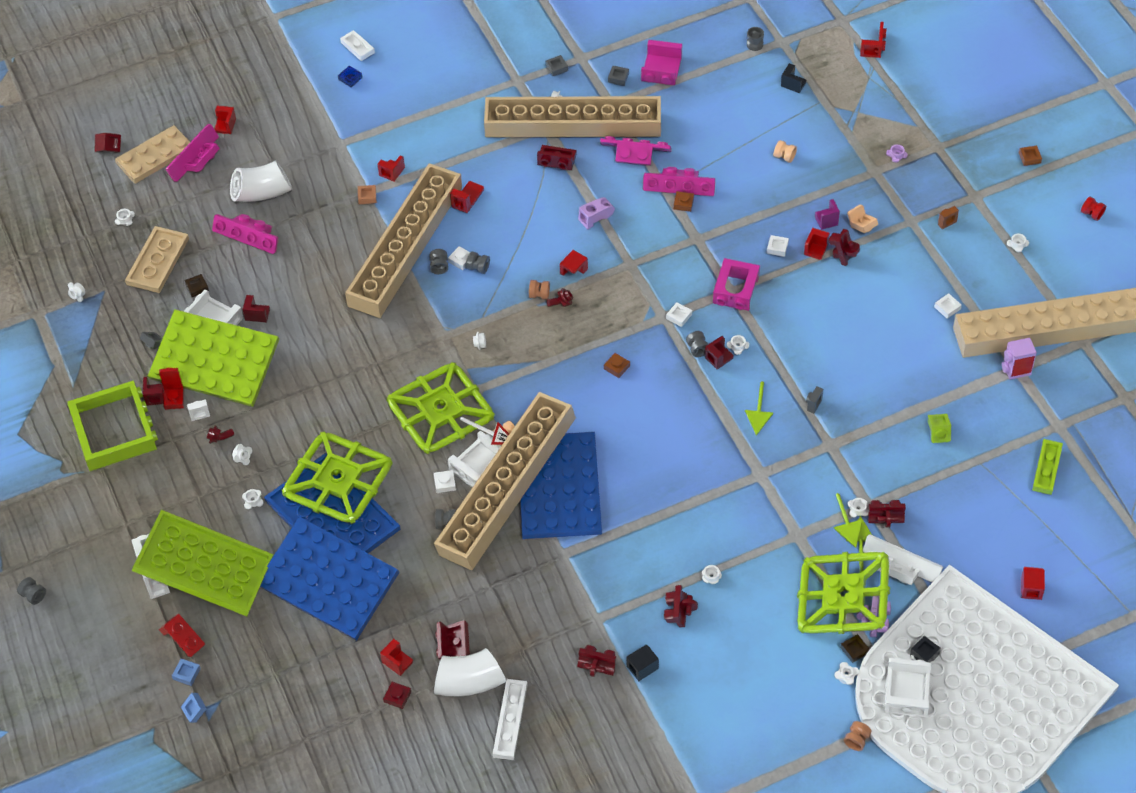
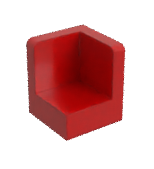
(225, 119)
(391, 169)
(816, 243)
(574, 262)
(1032, 583)
(395, 658)

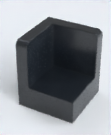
(791, 81)
(925, 650)
(642, 662)

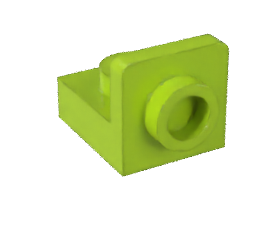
(940, 428)

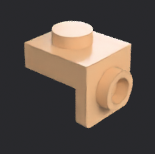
(860, 220)

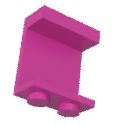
(662, 62)

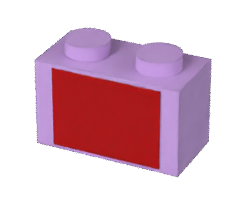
(1019, 358)

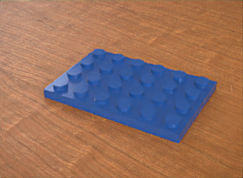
(565, 492)
(366, 533)
(328, 578)

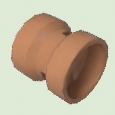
(539, 289)
(858, 734)

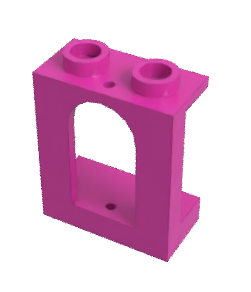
(739, 270)

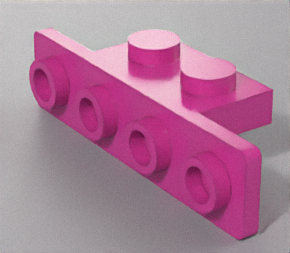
(634, 152)
(195, 154)
(679, 180)
(247, 231)

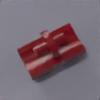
(844, 246)
(886, 513)
(682, 604)
(597, 661)

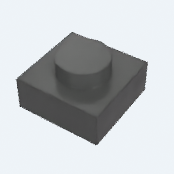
(556, 65)
(618, 75)
(151, 339)
(814, 399)

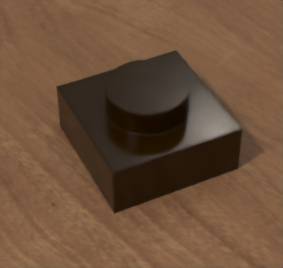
(196, 285)
(854, 648)

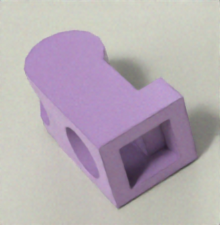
(595, 211)

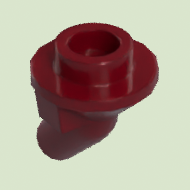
(565, 298)
(215, 435)

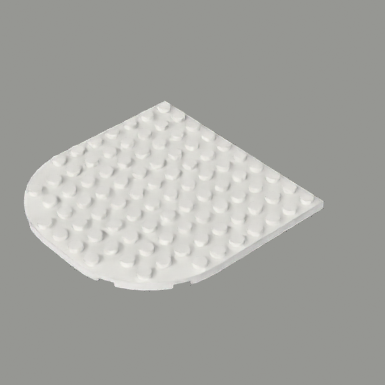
(998, 692)

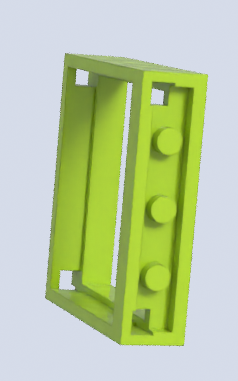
(122, 451)

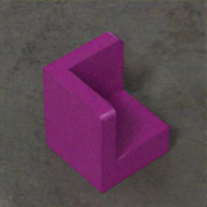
(828, 217)

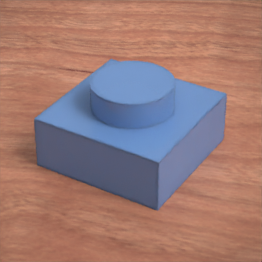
(186, 672)
(193, 707)

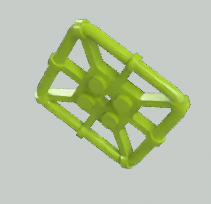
(437, 417)
(339, 487)
(850, 603)

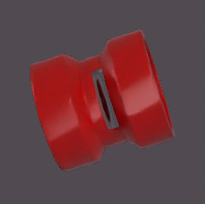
(1093, 208)

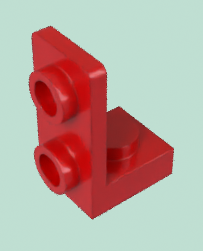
(873, 48)
(466, 198)
(173, 388)
(182, 635)

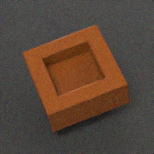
(1030, 155)
(683, 201)
(948, 217)
(616, 365)

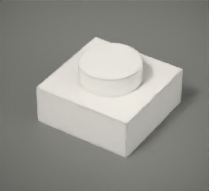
(777, 245)
(459, 258)
(947, 306)
(679, 314)
(198, 410)
(444, 481)

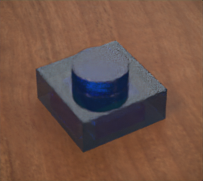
(350, 76)

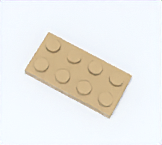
(152, 154)
(157, 259)

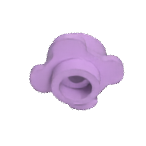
(896, 153)

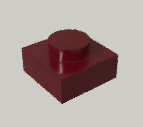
(397, 695)

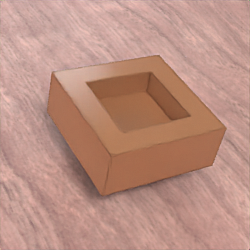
(367, 194)

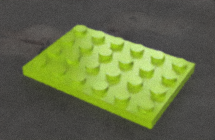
(215, 357)
(203, 562)

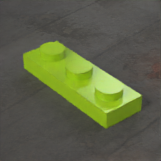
(1047, 466)

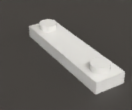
(510, 719)

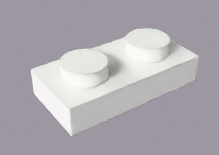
(357, 45)

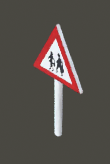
(499, 434)

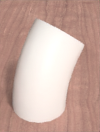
(259, 183)
(468, 674)

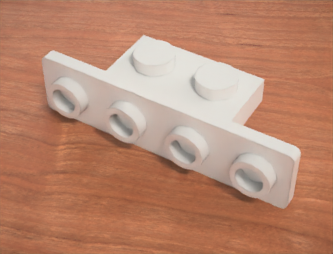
(902, 563)

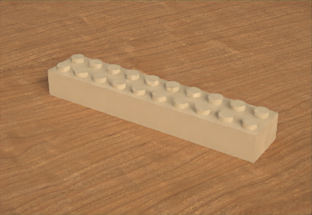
(573, 116)
(403, 241)
(1047, 322)
(505, 481)

